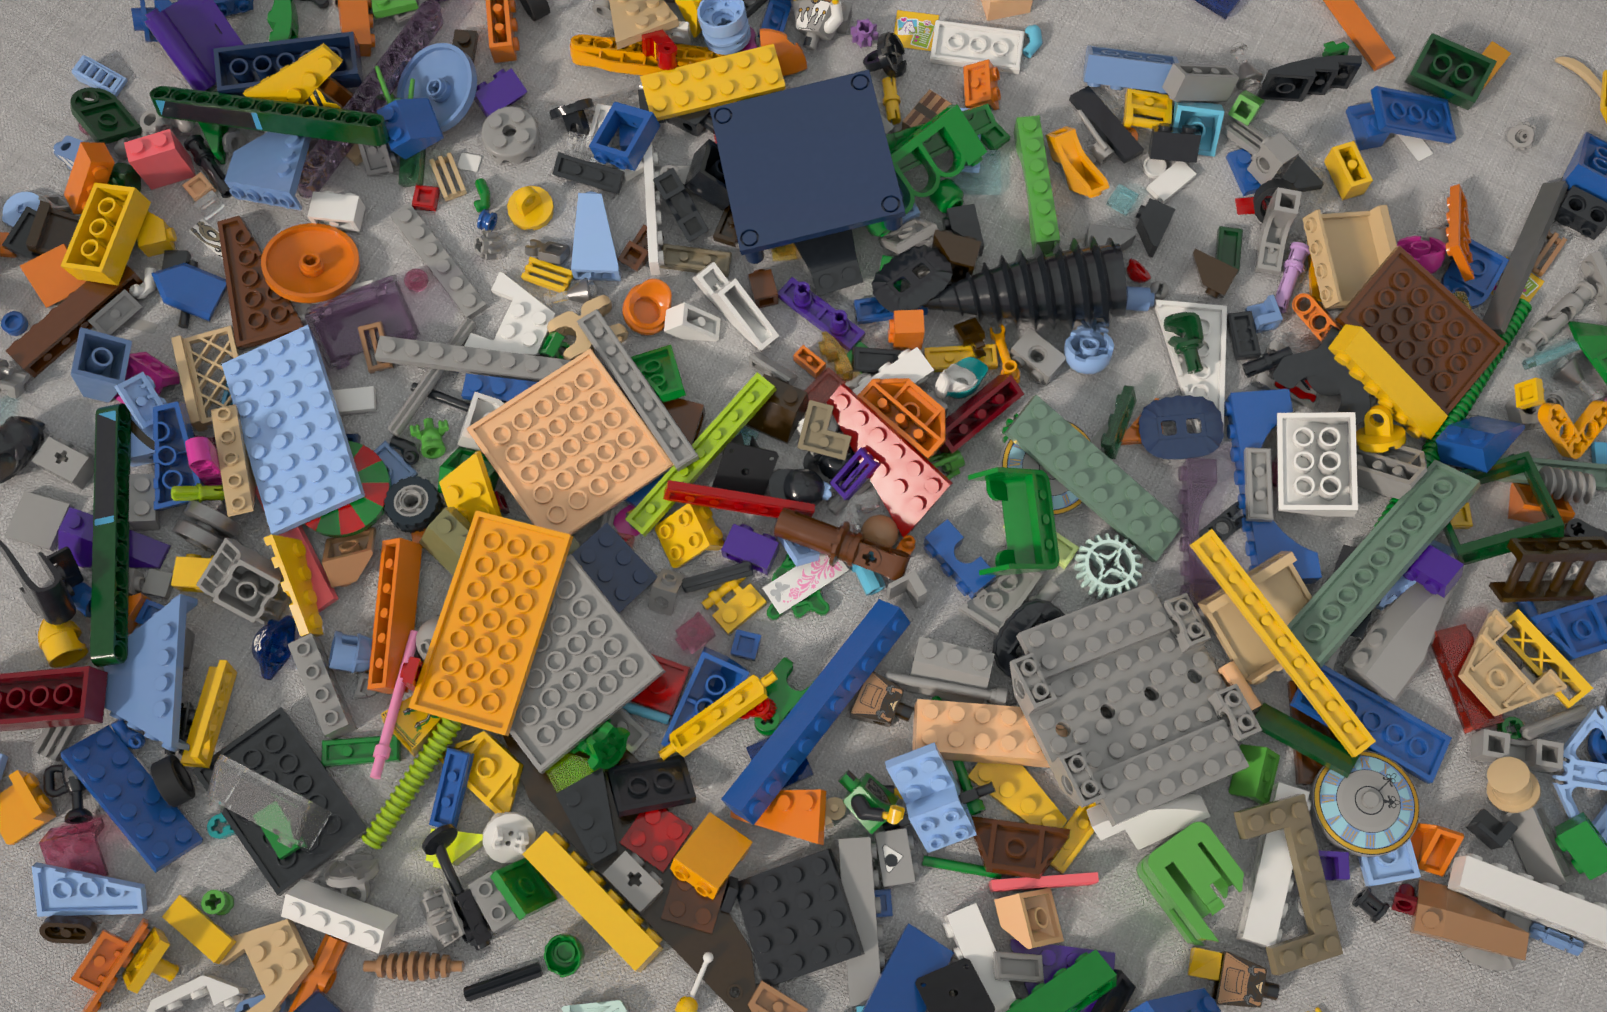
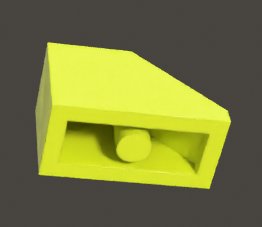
(460, 849)

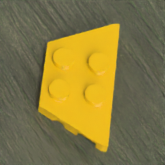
(470, 488)
(493, 771)

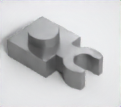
(550, 252)

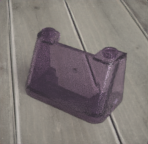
(337, 320)

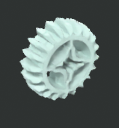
(1088, 552)

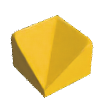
(1204, 964)

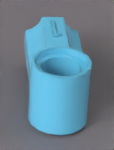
(869, 580)

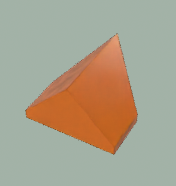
(1435, 847)

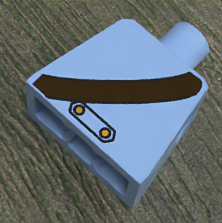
(141, 444)

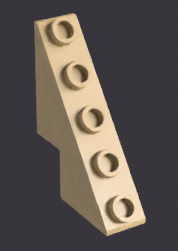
(234, 462)

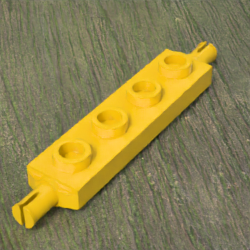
(718, 715)

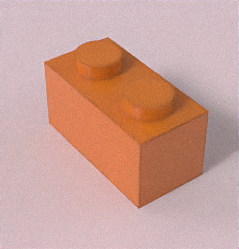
(809, 361)

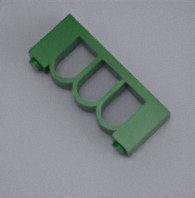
(961, 140)

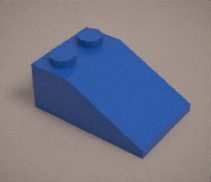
(1589, 167)
(1477, 442)

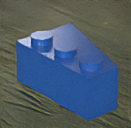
(1190, 1001)

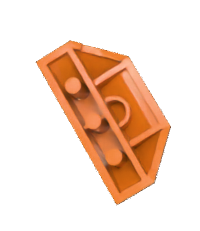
(908, 412)

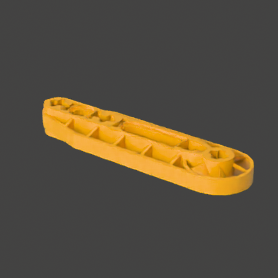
(603, 53)

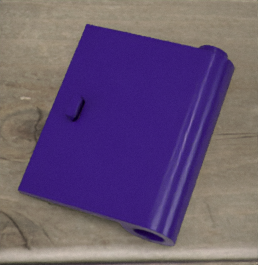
(189, 34)

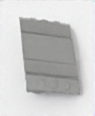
(244, 583)

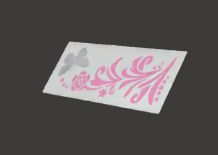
(802, 582)

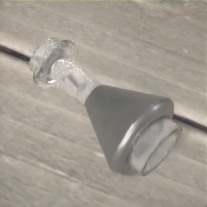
(1249, 77)
(581, 293)
(1570, 372)

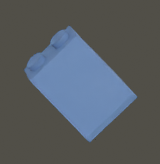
(99, 364)

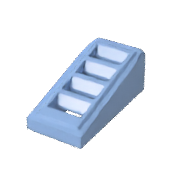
(86, 68)

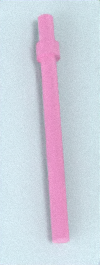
(382, 750)

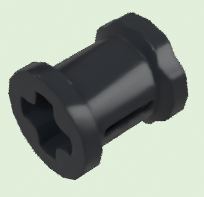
(1374, 913)

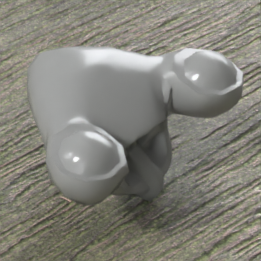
(153, 123)

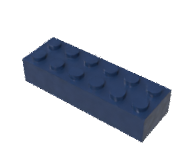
(248, 64)

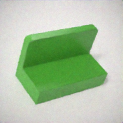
(1258, 779)

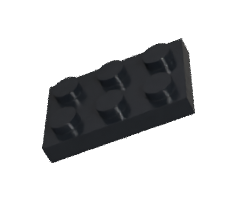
(651, 785)

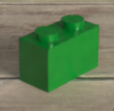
(1584, 844)

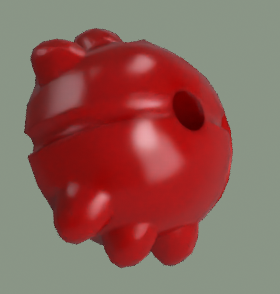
(1137, 271)

